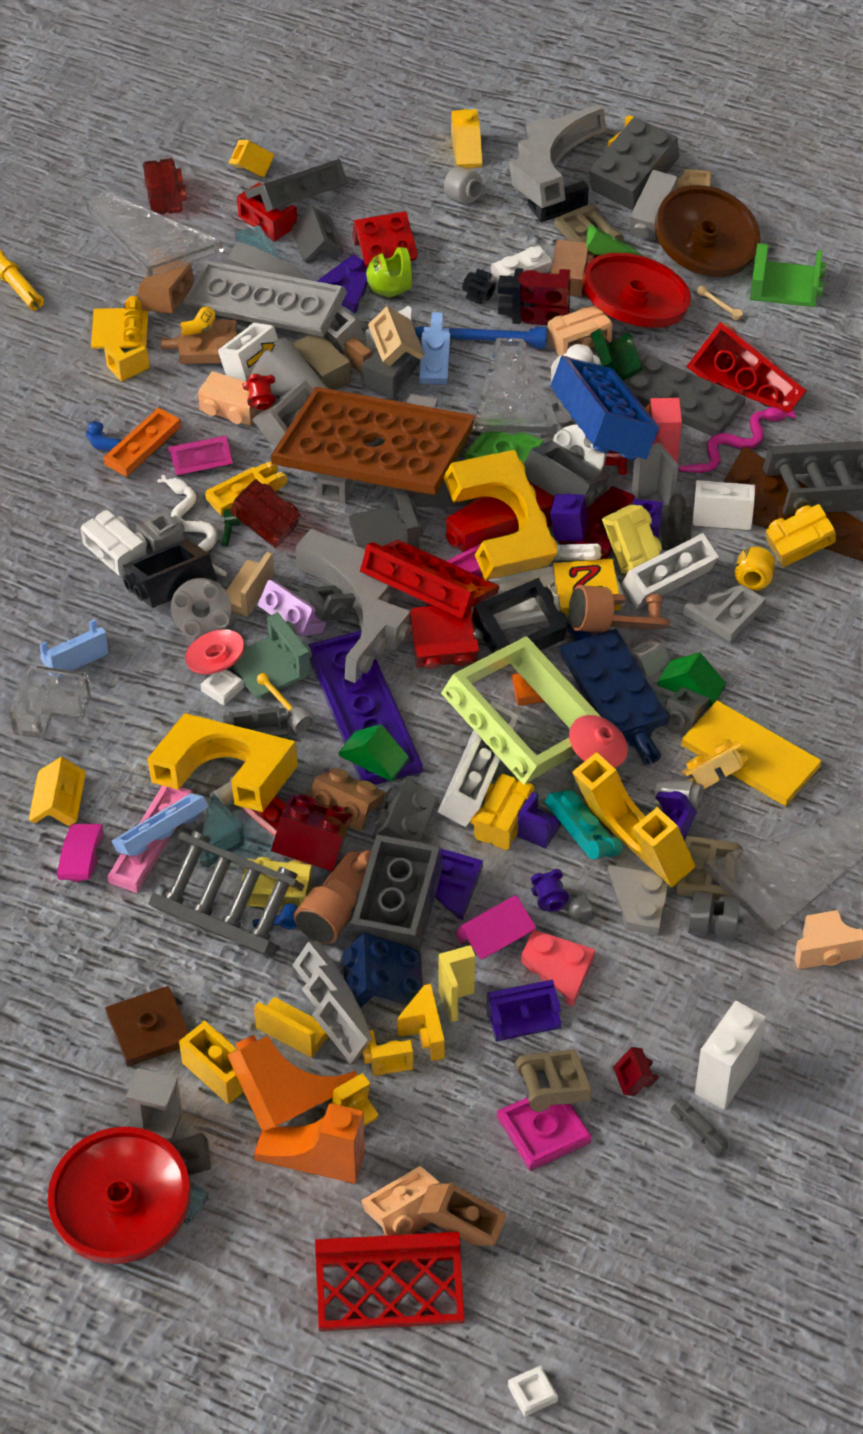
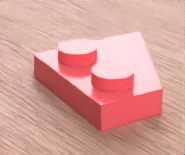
(558, 960)

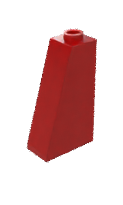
(489, 519)

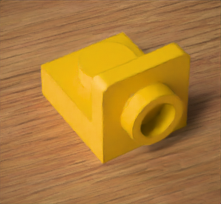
(389, 1057)
(355, 1095)

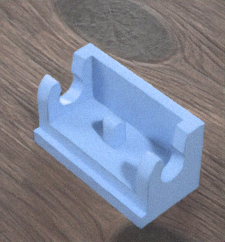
(76, 651)

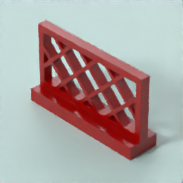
(426, 577)
(394, 1251)

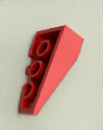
(743, 368)

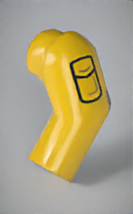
(200, 324)

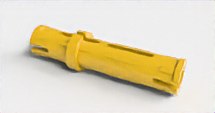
(11, 273)

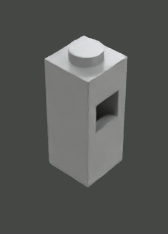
(645, 210)

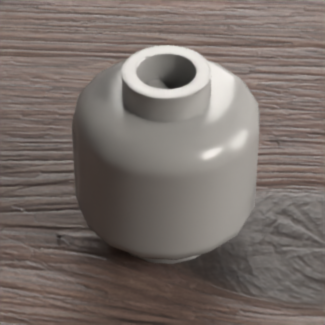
(463, 185)

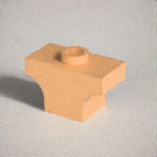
(827, 941)

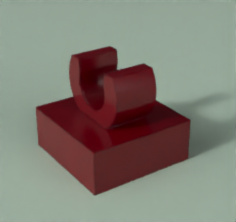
(634, 1071)

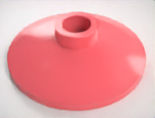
(214, 651)
(597, 734)

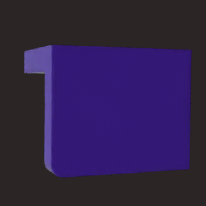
(536, 824)

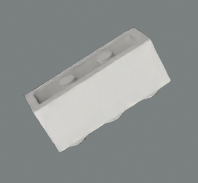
(670, 570)

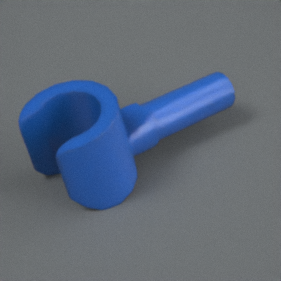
(286, 918)

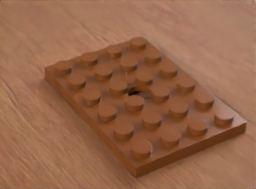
(335, 425)

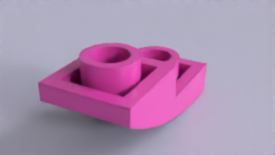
(79, 852)

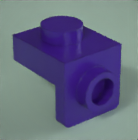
(678, 809)

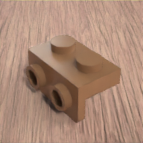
(355, 796)

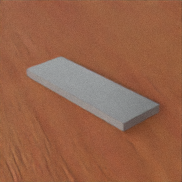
(265, 298)

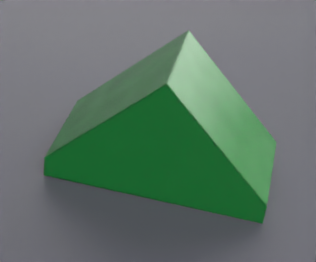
(694, 674)
(375, 751)

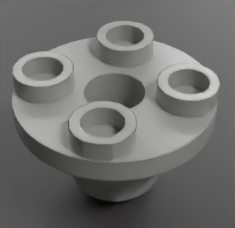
(200, 607)

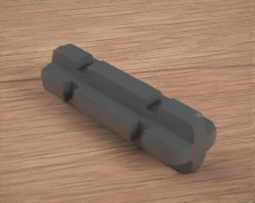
(699, 1127)

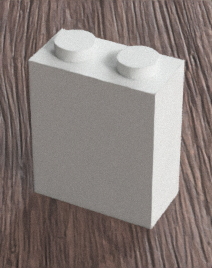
(729, 1055)

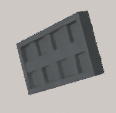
(702, 402)

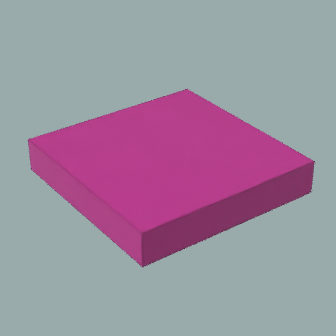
(544, 1134)

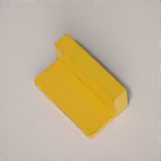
(58, 792)
(290, 1026)

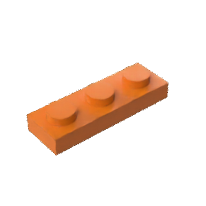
(142, 442)

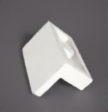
(723, 505)

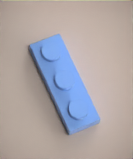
(160, 825)

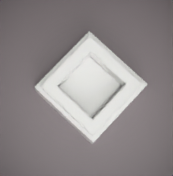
(222, 686)
(532, 1391)

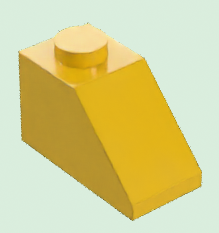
(466, 138)

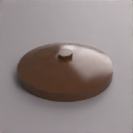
(707, 230)

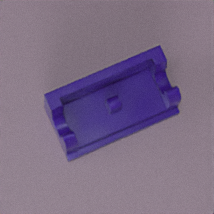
(523, 1010)

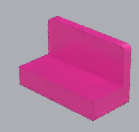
(200, 455)
(496, 928)

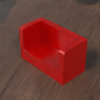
(273, 223)

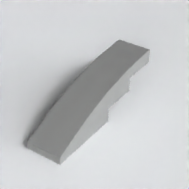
(335, 1003)

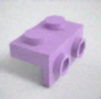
(291, 608)

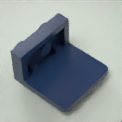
(382, 970)

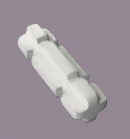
(578, 552)

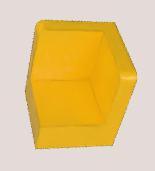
(251, 157)
(126, 364)

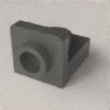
(683, 710)

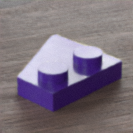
(353, 277)
(458, 881)

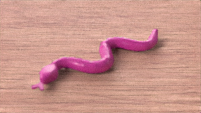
(770, 414)

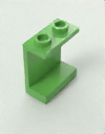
(785, 281)

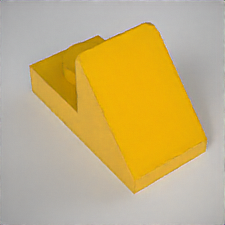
(423, 1019)

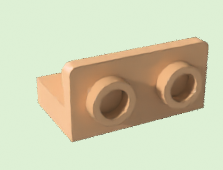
(398, 1203)

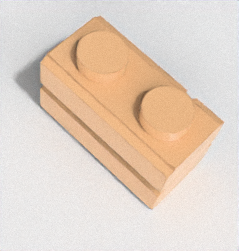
(577, 329)
(226, 398)

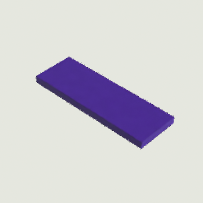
(360, 703)

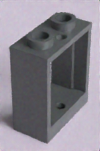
(564, 472)

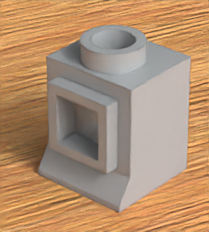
(162, 530)

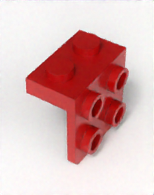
(384, 235)
(442, 638)

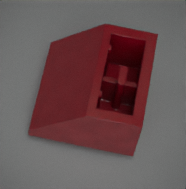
(312, 832)

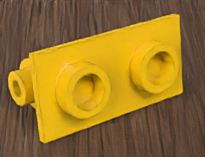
(725, 757)

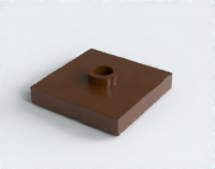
(147, 1025)

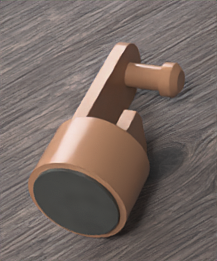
(593, 611)
(329, 907)

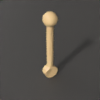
(736, 313)

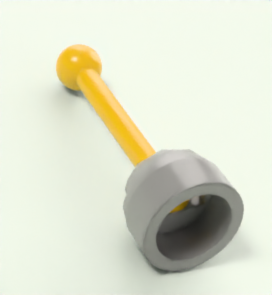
(298, 716)

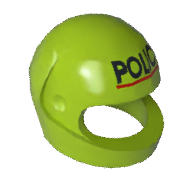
(390, 275)

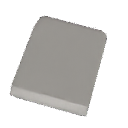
(650, 656)

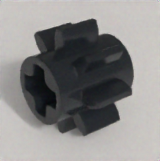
(479, 286)

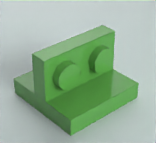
(498, 442)

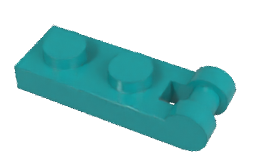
(582, 825)

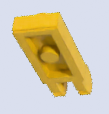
(224, 494)

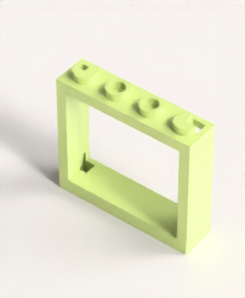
(494, 729)

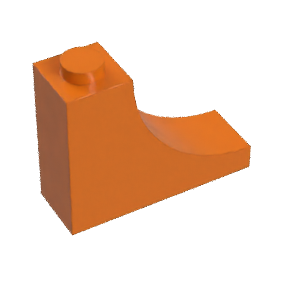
(275, 1086)
(325, 1148)

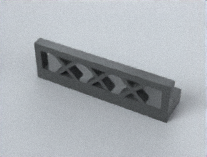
(300, 185)

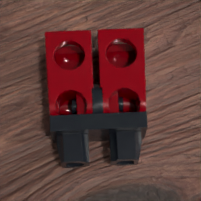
(534, 296)

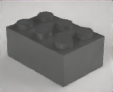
(629, 161)
(398, 891)

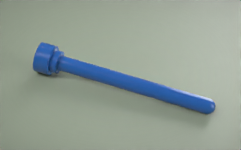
(535, 337)

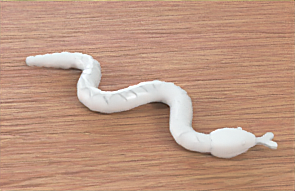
(208, 543)

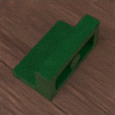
(618, 355)

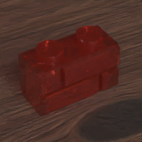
(163, 186)
(265, 513)

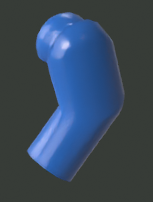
(98, 438)

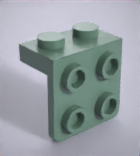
(279, 656)

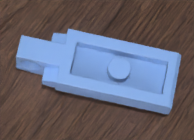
(436, 350)

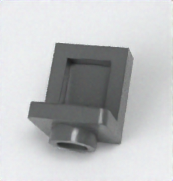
(330, 603)

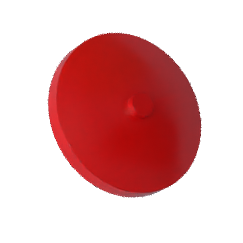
(636, 290)
(119, 1195)

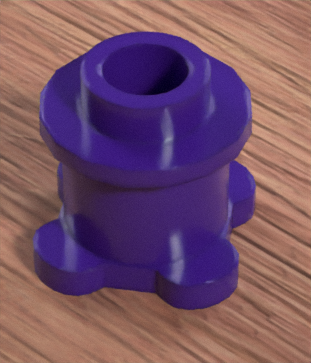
(549, 890)

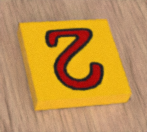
(588, 573)

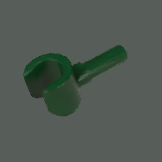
(229, 521)

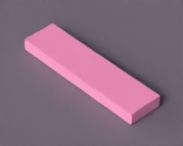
(131, 871)

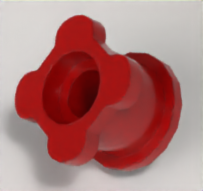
(260, 391)

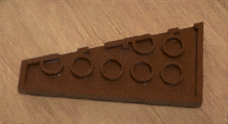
(771, 497)

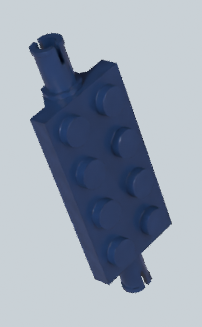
(616, 687)

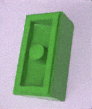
(604, 243)

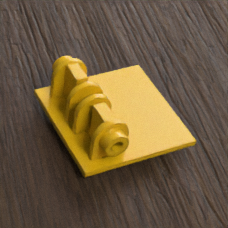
(122, 325)

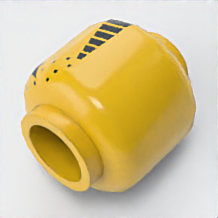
(755, 568)

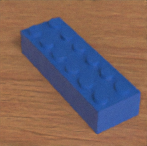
(604, 408)

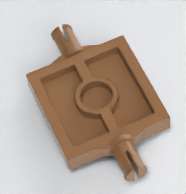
(202, 347)

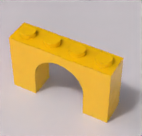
(504, 478)
(197, 740)
(650, 837)

